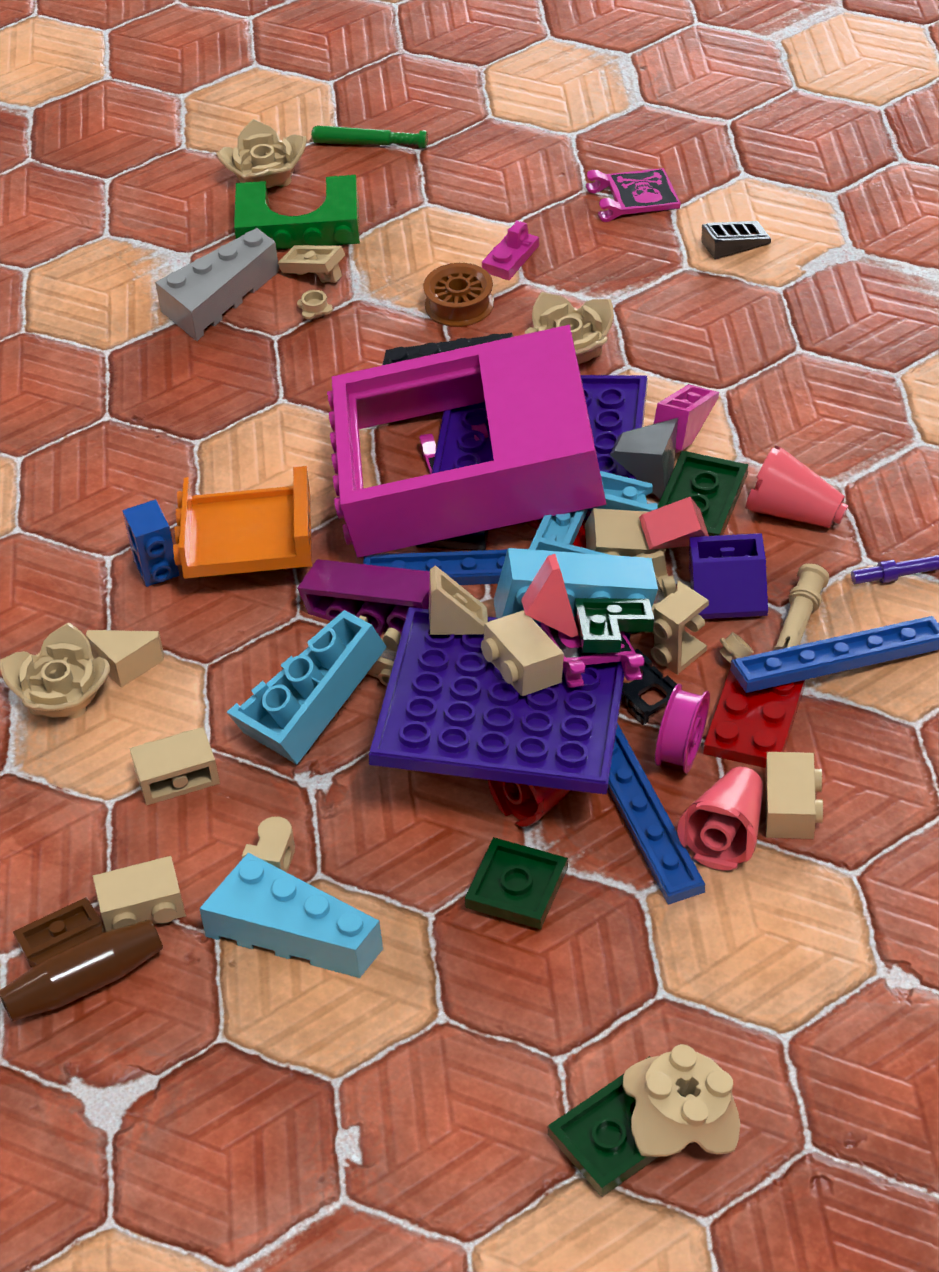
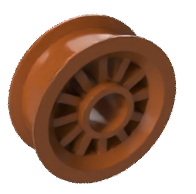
(458, 294)

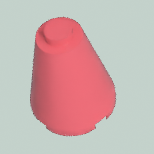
(795, 492)
(724, 820)

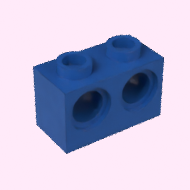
(150, 542)

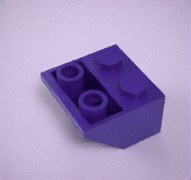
(729, 574)

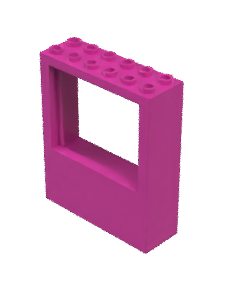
(536, 430)

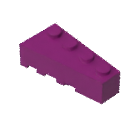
(364, 590)

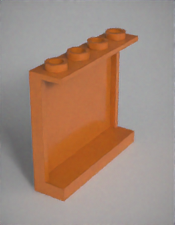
(244, 529)

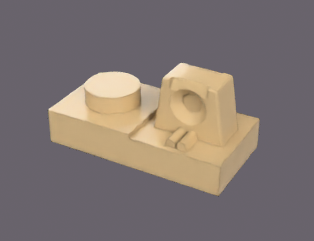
(314, 259)

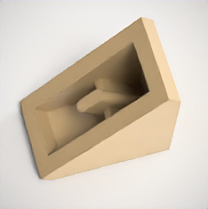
(453, 608)
(126, 652)

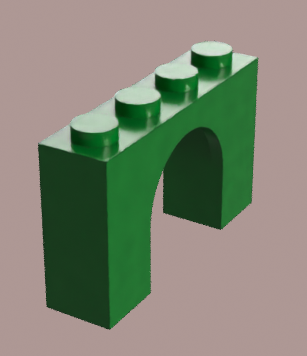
(329, 225)

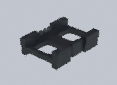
(650, 678)

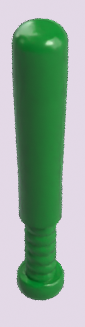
(363, 136)

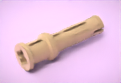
(804, 600)

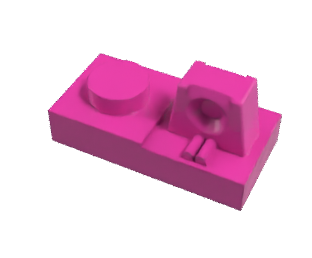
(511, 252)

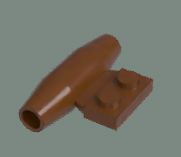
(73, 958)

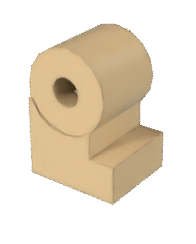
(275, 843)

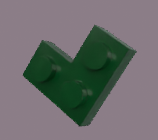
(603, 619)

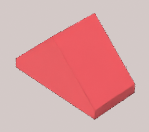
(673, 525)
(548, 599)

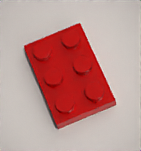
(752, 722)

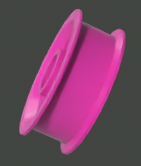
(682, 728)

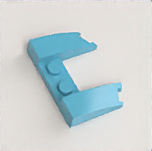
(620, 492)

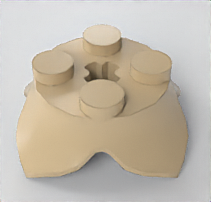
(263, 155)
(588, 323)
(58, 678)
(666, 1120)

